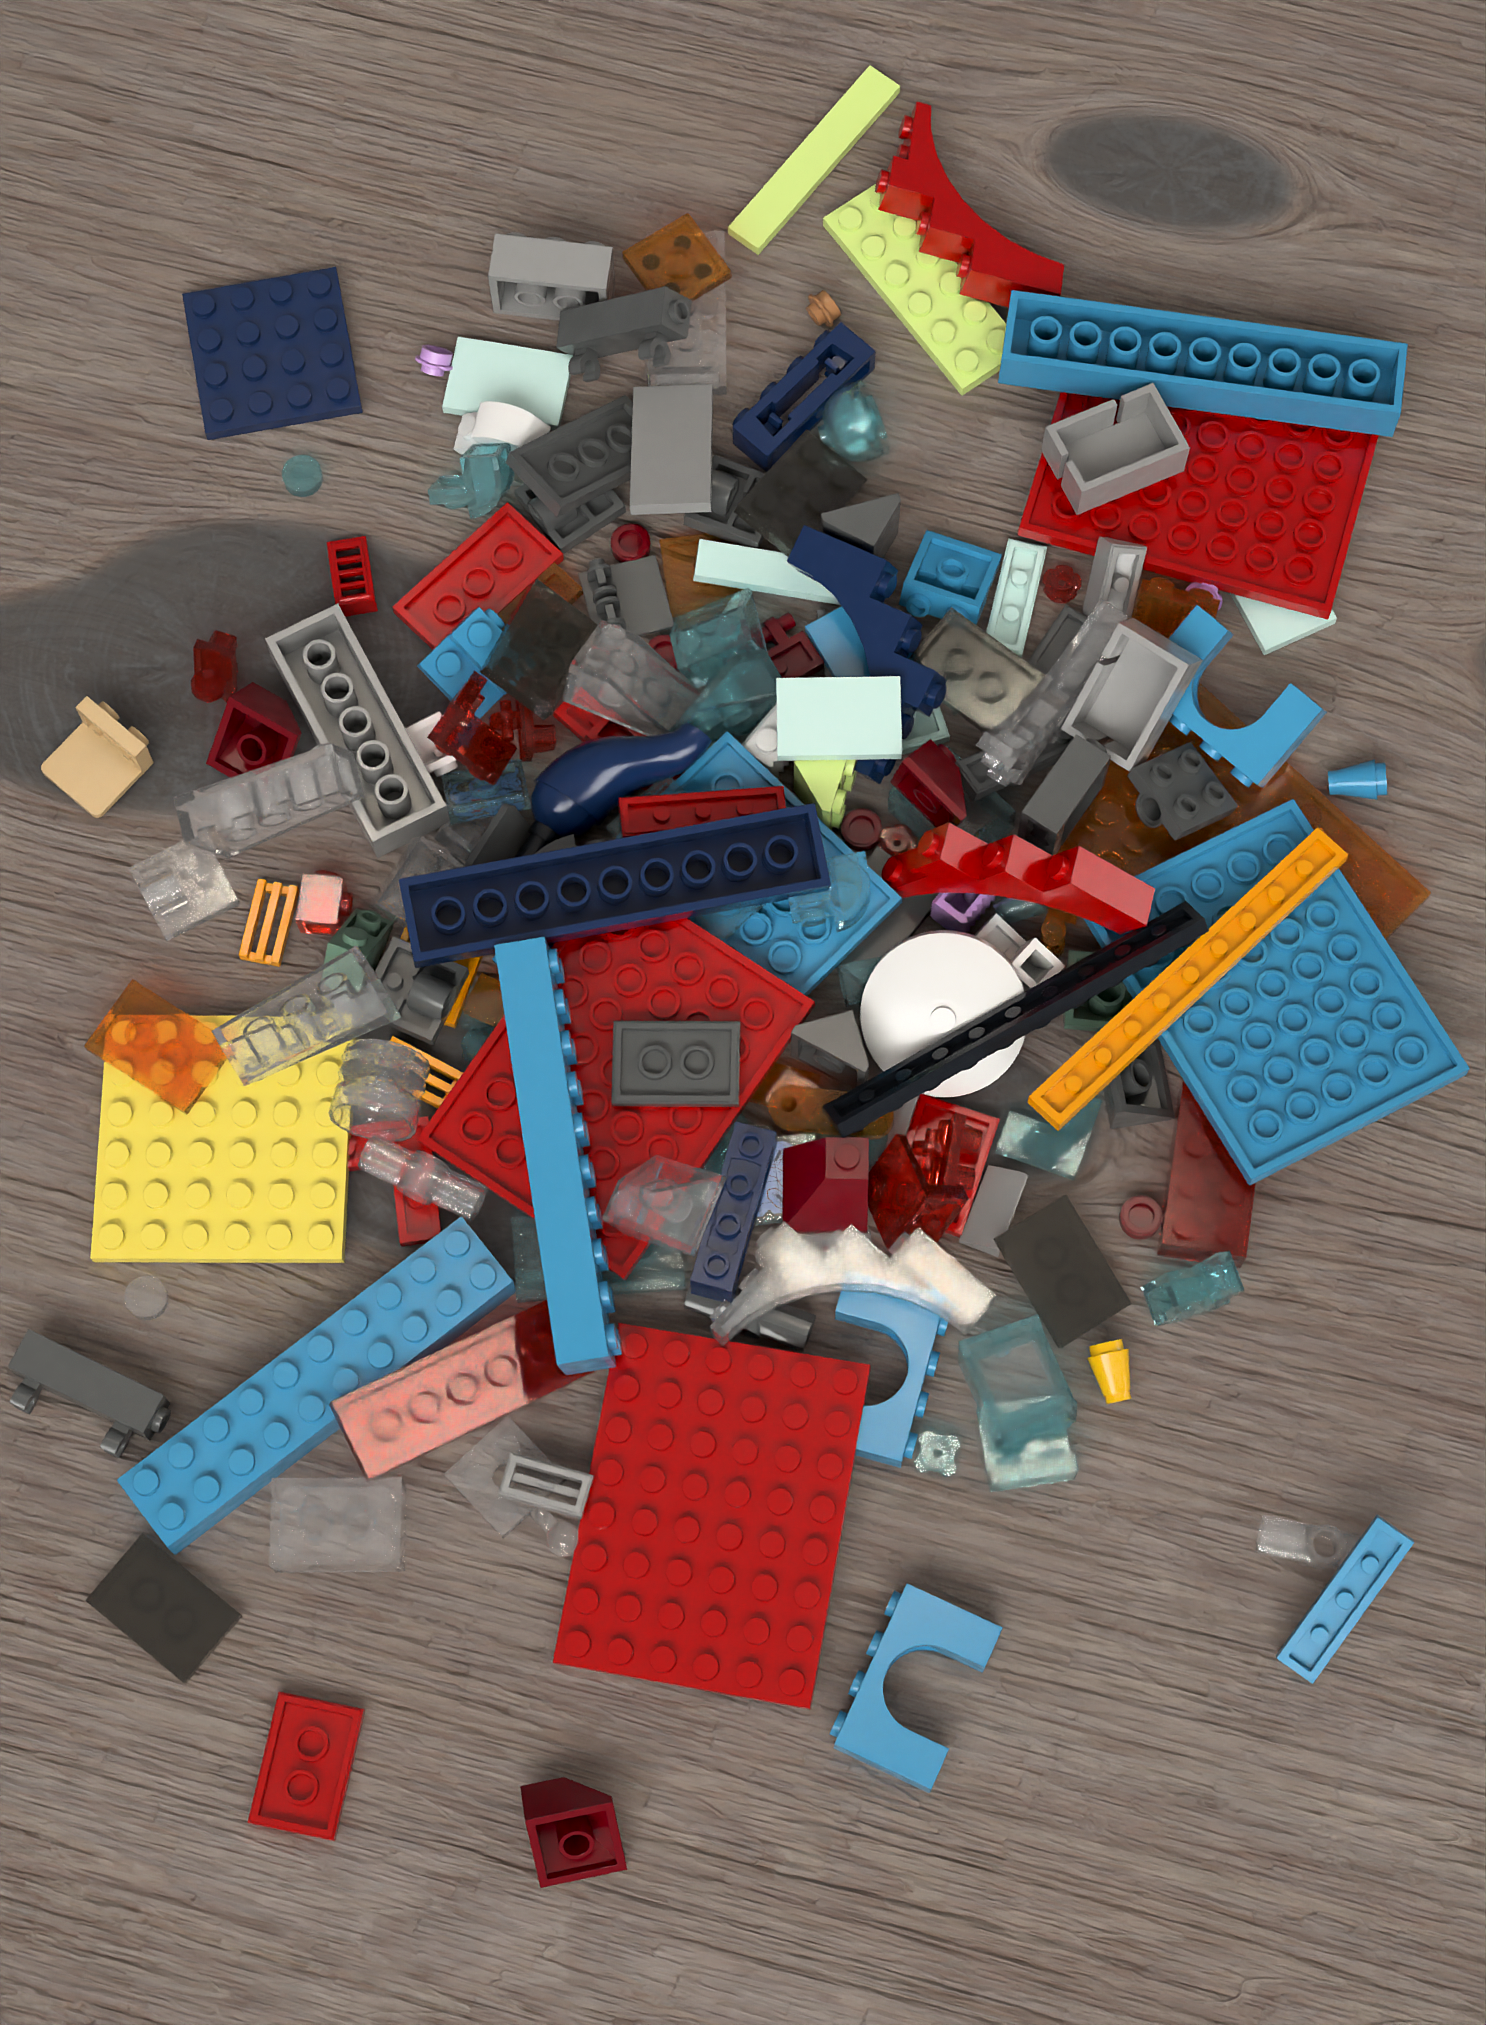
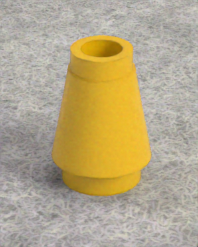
(1111, 1369)

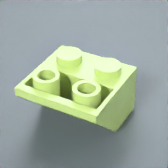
(826, 786)

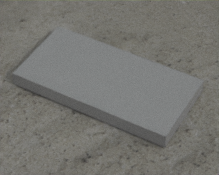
(671, 449)

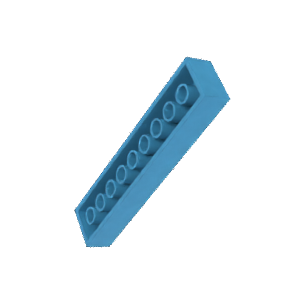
(1204, 363)
(555, 1156)
(286, 1404)

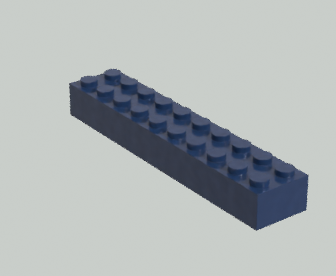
(615, 884)

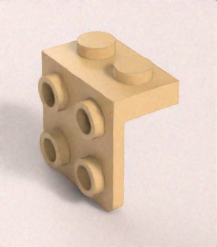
(98, 759)

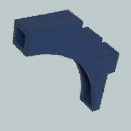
(887, 634)

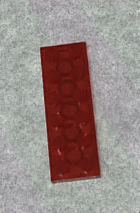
(451, 1392)

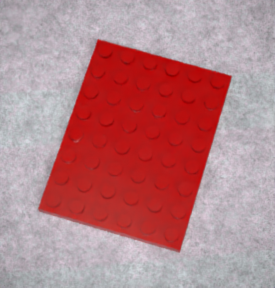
(1253, 512)
(622, 975)
(713, 1516)

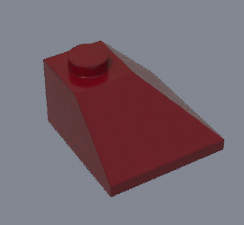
(253, 732)
(932, 784)
(826, 1185)
(571, 1831)

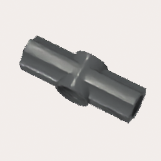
(782, 1324)

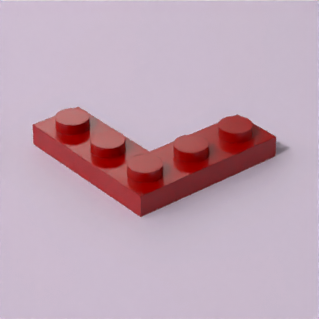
(415, 1220)

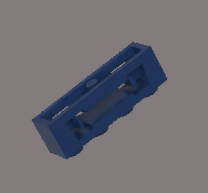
(760, 430)
(735, 1213)

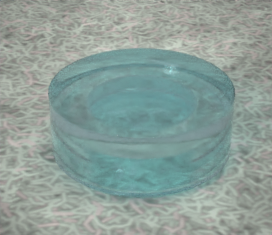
(302, 475)

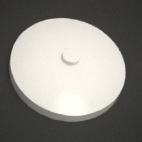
(931, 990)

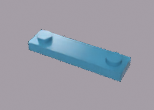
(1344, 1599)

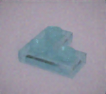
(1044, 1146)

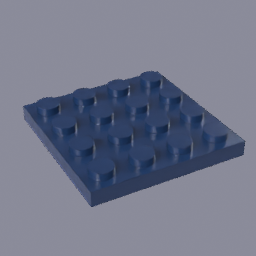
(271, 353)

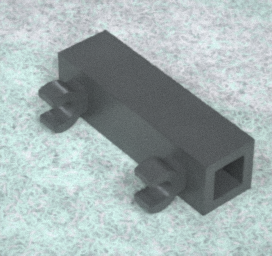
(622, 325)
(90, 1386)

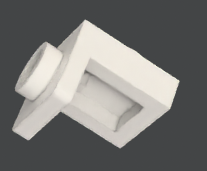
(430, 755)

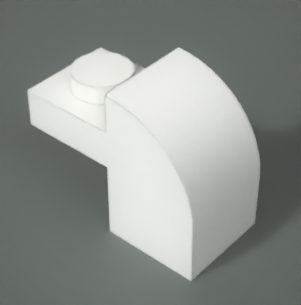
(498, 424)
(1029, 958)

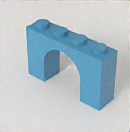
(1255, 749)
(887, 1426)
(916, 1624)

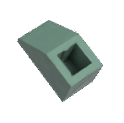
(364, 929)

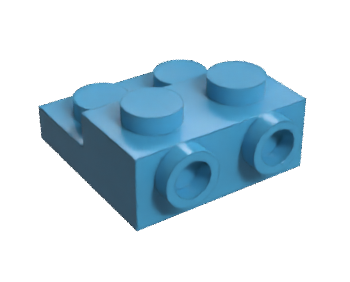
(948, 576)
(462, 653)

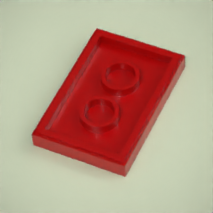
(927, 1115)
(306, 1766)

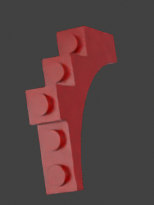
(950, 229)
(1013, 868)

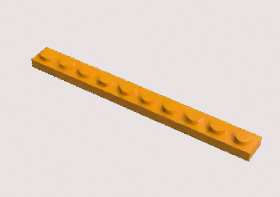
(1187, 979)

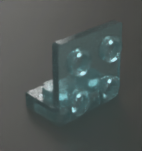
(1038, 1462)

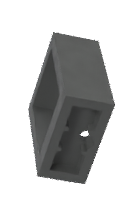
(1065, 795)

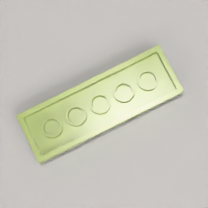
(921, 289)

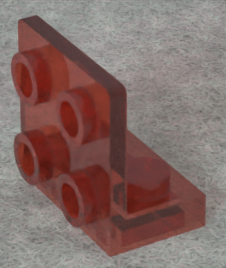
(468, 737)
(903, 1198)

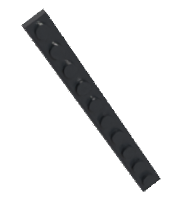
(1015, 1019)

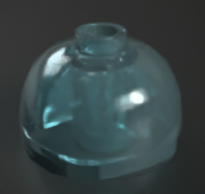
(853, 425)

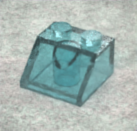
(713, 633)

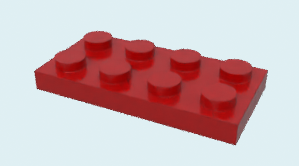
(481, 573)

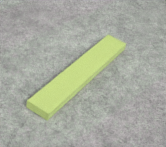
(813, 160)

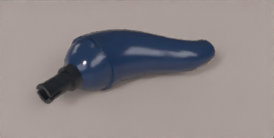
(591, 777)

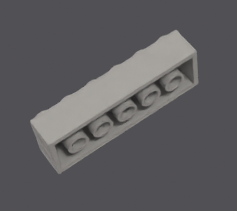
(351, 709)

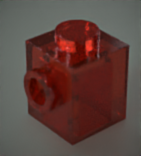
(323, 903)

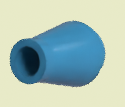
(1359, 780)

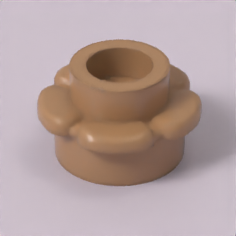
(822, 309)

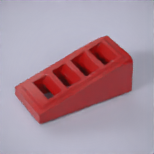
(354, 603)

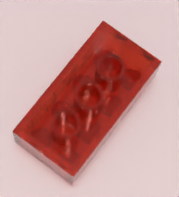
(1205, 1192)

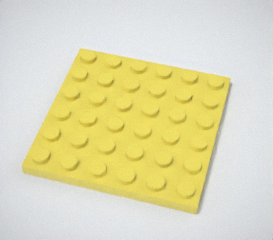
(232, 1181)

